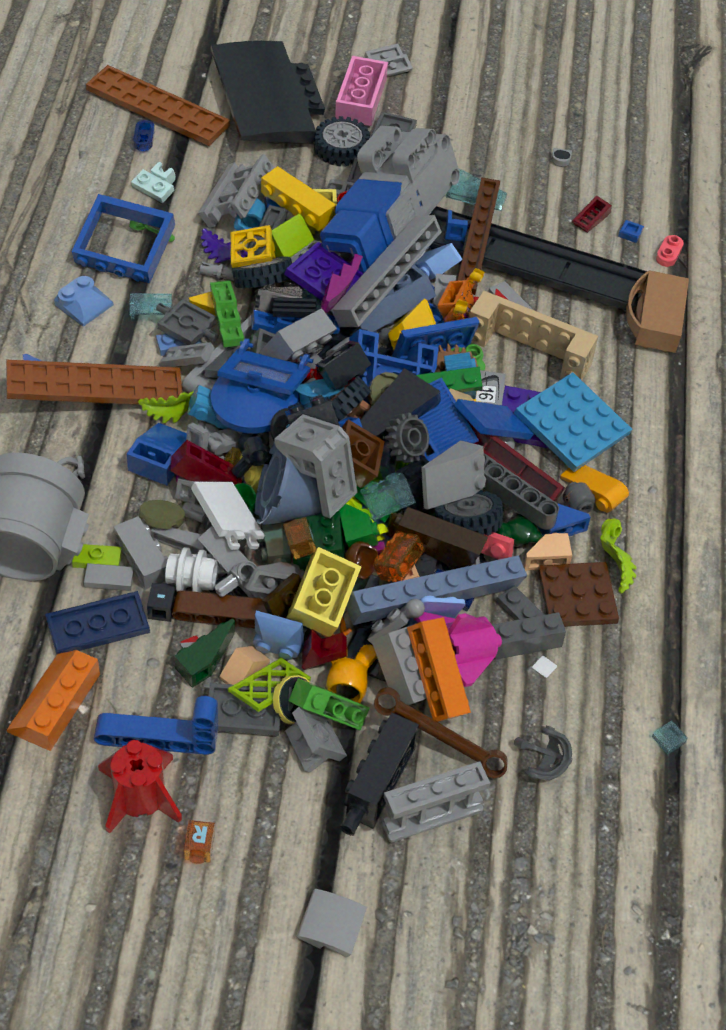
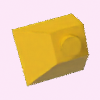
(417, 317)

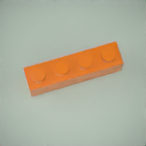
(438, 669)

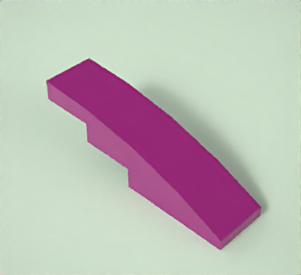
(340, 283)

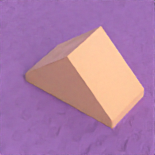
(243, 664)

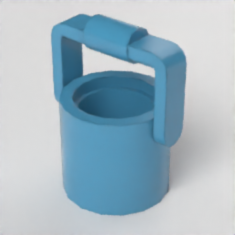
(253, 217)

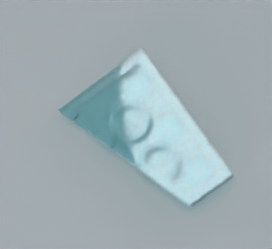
(468, 188)

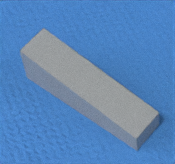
(178, 539)

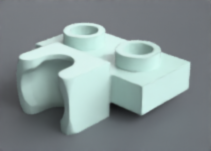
(155, 184)

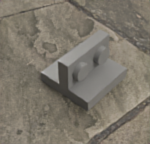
(313, 739)

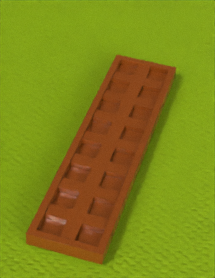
(158, 105)
(89, 382)

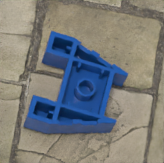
(421, 358)

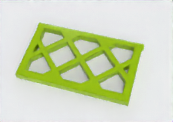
(247, 697)

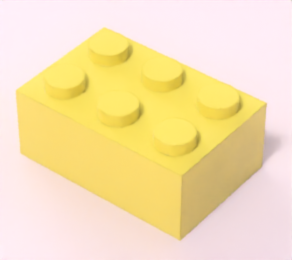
(324, 592)

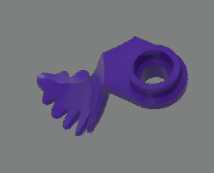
(219, 249)

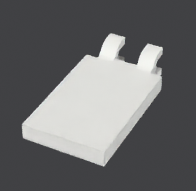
(228, 513)

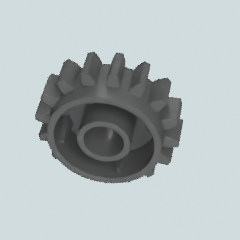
(407, 437)

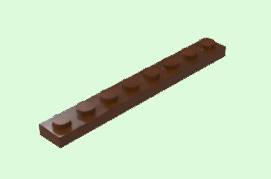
(479, 229)

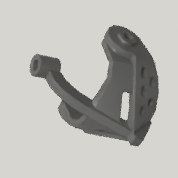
(551, 754)

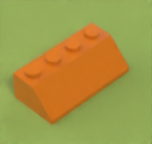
(55, 699)

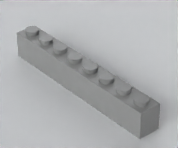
(386, 271)

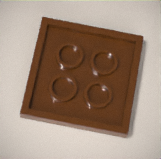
(579, 593)

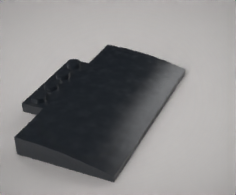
(267, 91)

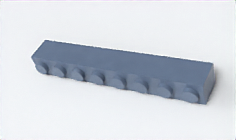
(461, 583)

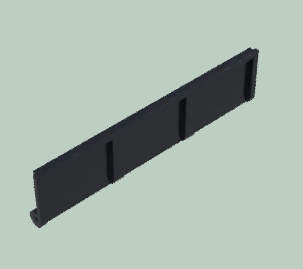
(550, 263)

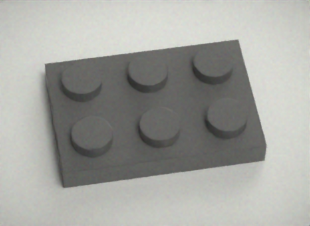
(241, 718)

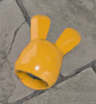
(352, 672)

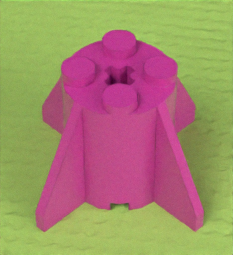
(472, 642)

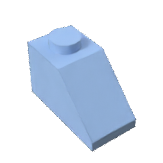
(438, 260)

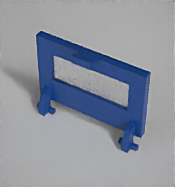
(265, 370)

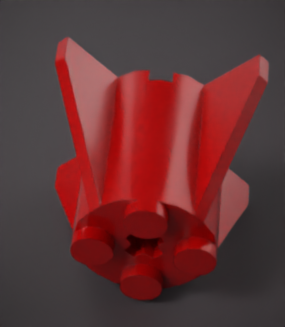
(138, 782)

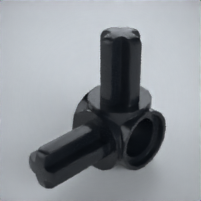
(255, 454)

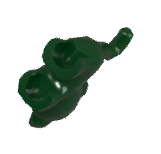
(520, 530)

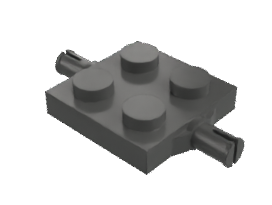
(187, 322)

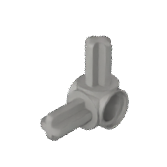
(235, 579)

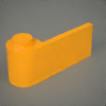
(607, 490)

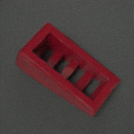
(596, 202)

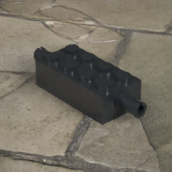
(379, 772)

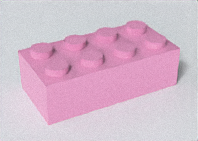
(361, 89)

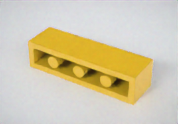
(297, 198)

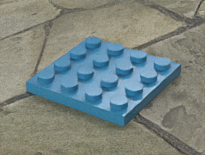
(573, 421)

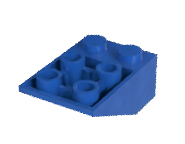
(153, 451)

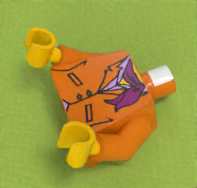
(458, 297)

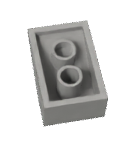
(453, 474)

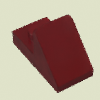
(324, 650)

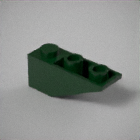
(202, 657)

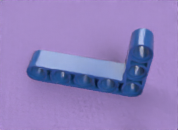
(168, 734)

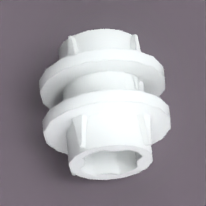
(191, 571)

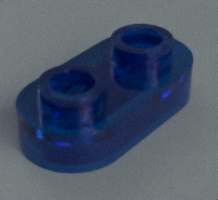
(144, 135)

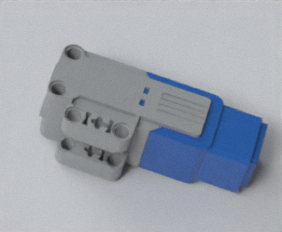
(399, 180)

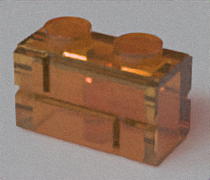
(398, 557)

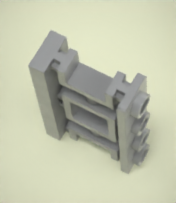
(235, 191)
(434, 801)

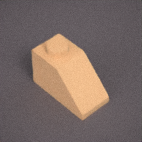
(549, 550)

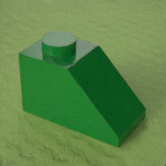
(358, 526)

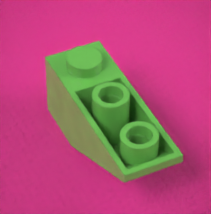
(328, 704)

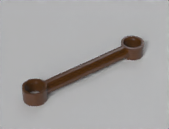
(441, 732)

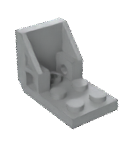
(322, 453)

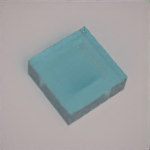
(669, 737)

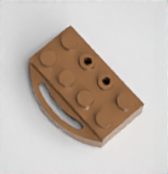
(658, 310)

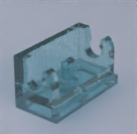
(146, 303)

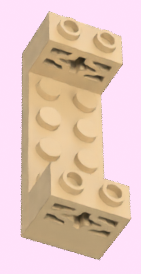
(535, 330)

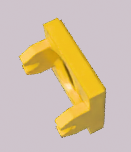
(238, 236)

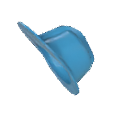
(314, 389)

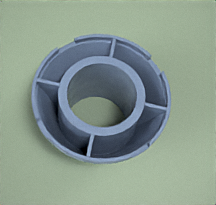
(285, 492)

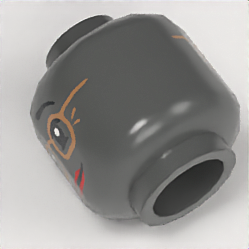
(579, 497)

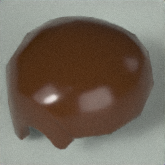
(364, 556)

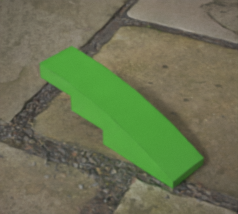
(226, 313)

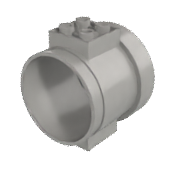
(38, 516)

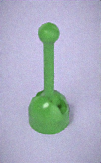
(140, 226)

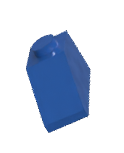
(569, 521)

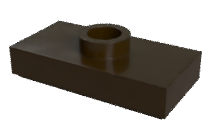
(282, 596)

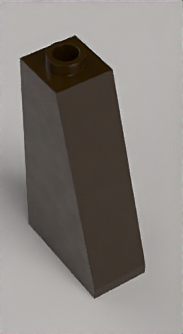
(442, 539)

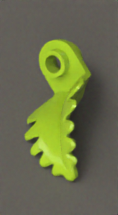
(168, 409)
(610, 531)

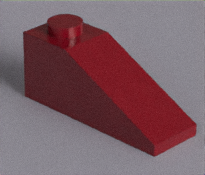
(201, 465)

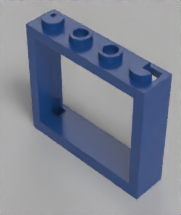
(130, 211)

